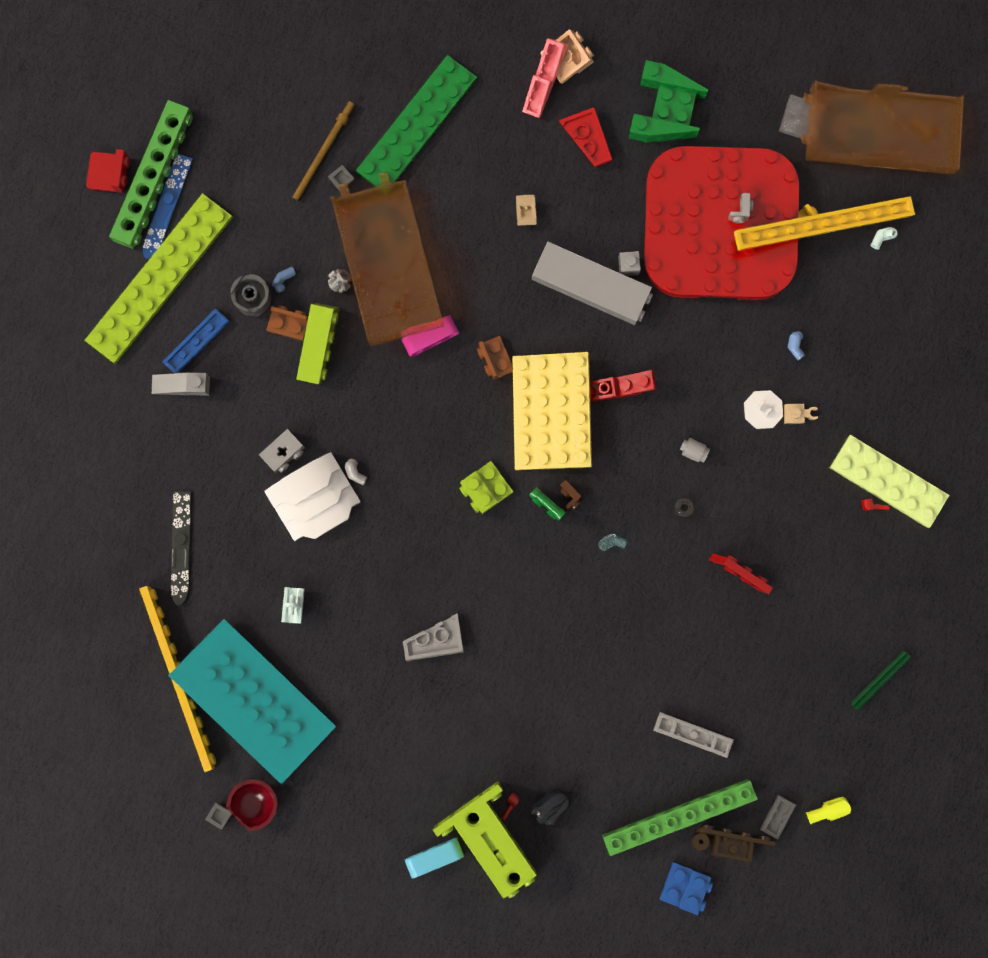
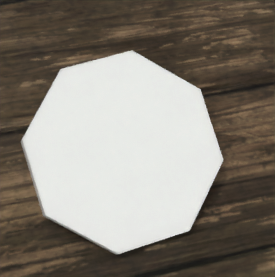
(763, 409)

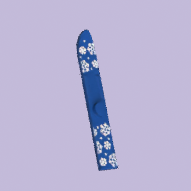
(166, 205)

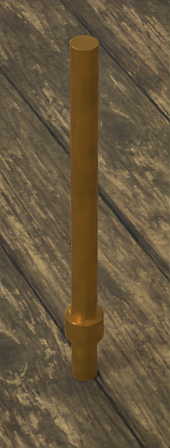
(341, 119)

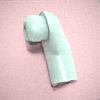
(882, 235)

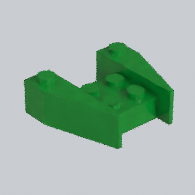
(672, 105)

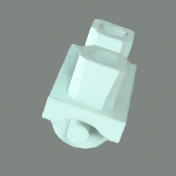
(292, 605)

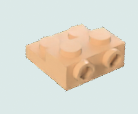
(575, 58)

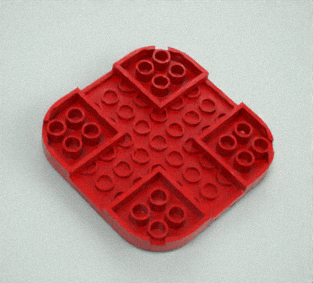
(687, 226)

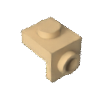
(526, 210)

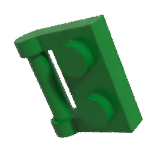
(541, 499)

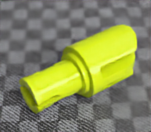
(831, 810)

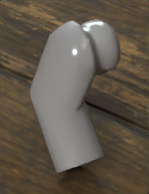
(352, 472)

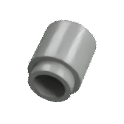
(694, 450)

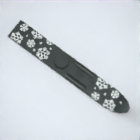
(180, 546)

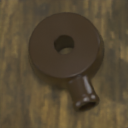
(695, 841)

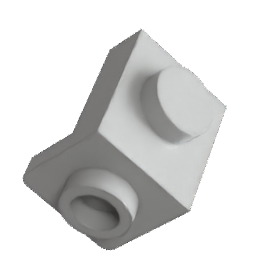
(746, 206)

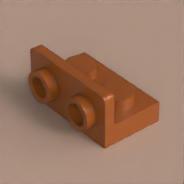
(287, 323)
(496, 358)

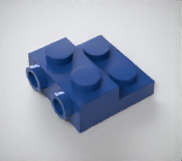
(686, 888)

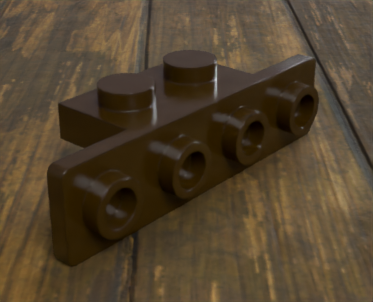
(734, 846)

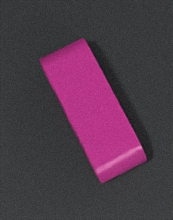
(423, 341)

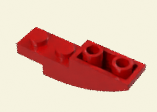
(622, 386)

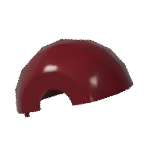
(252, 804)

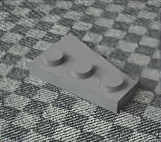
(436, 641)

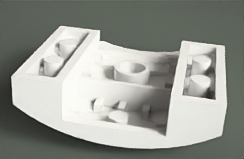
(313, 498)

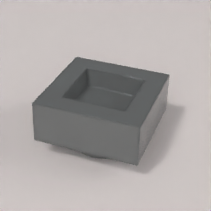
(341, 176)
(218, 816)

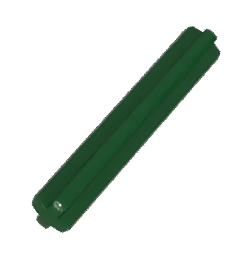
(862, 698)

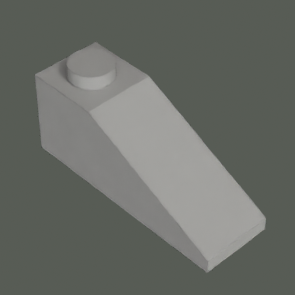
(181, 384)

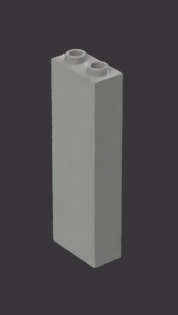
(592, 283)

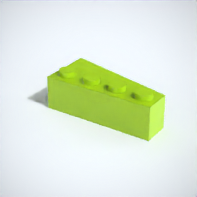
(317, 343)

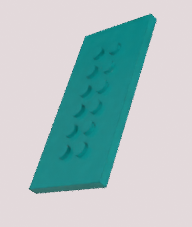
(252, 701)

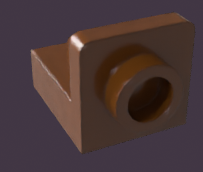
(569, 492)

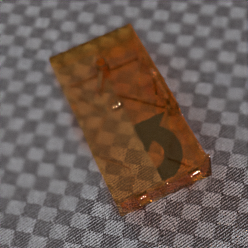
(884, 128)
(387, 261)

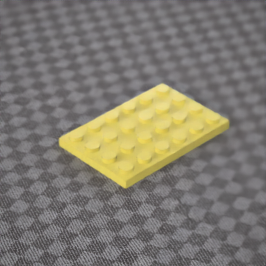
(552, 411)

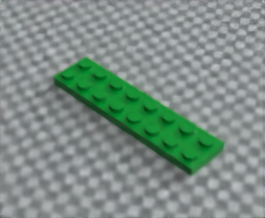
(417, 122)

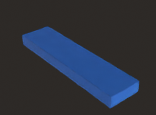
(196, 341)

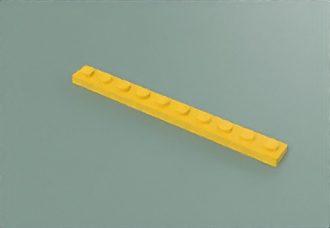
(824, 223)
(188, 704)

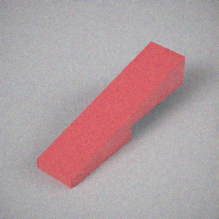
(545, 77)

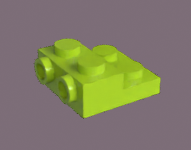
(485, 488)

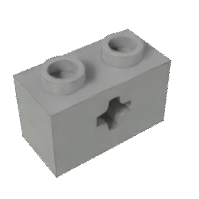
(286, 442)

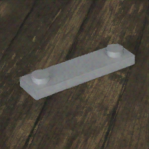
(693, 734)

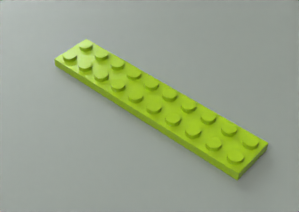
(158, 278)

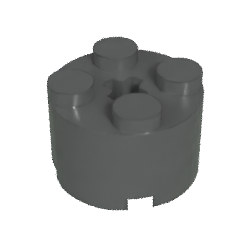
(254, 305)

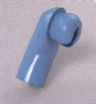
(281, 277)
(794, 345)

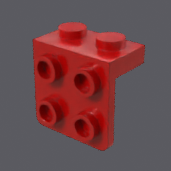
(108, 171)

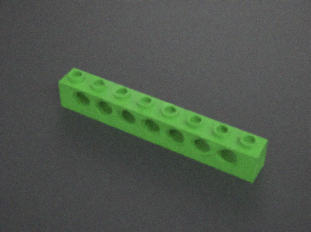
(170, 114)
(679, 817)

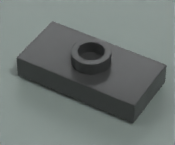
(777, 817)

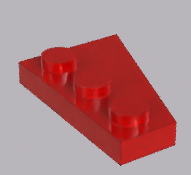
(588, 135)
(745, 573)

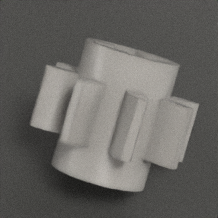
(339, 280)

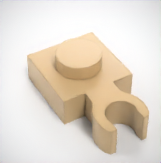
(796, 413)

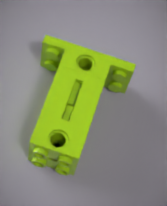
(490, 842)

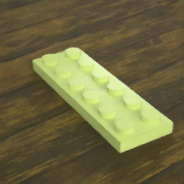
(889, 481)

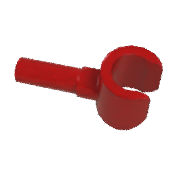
(868, 505)
(513, 800)

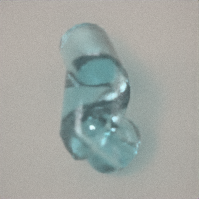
(611, 540)

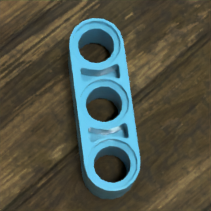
(434, 858)

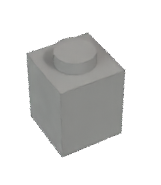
(629, 263)

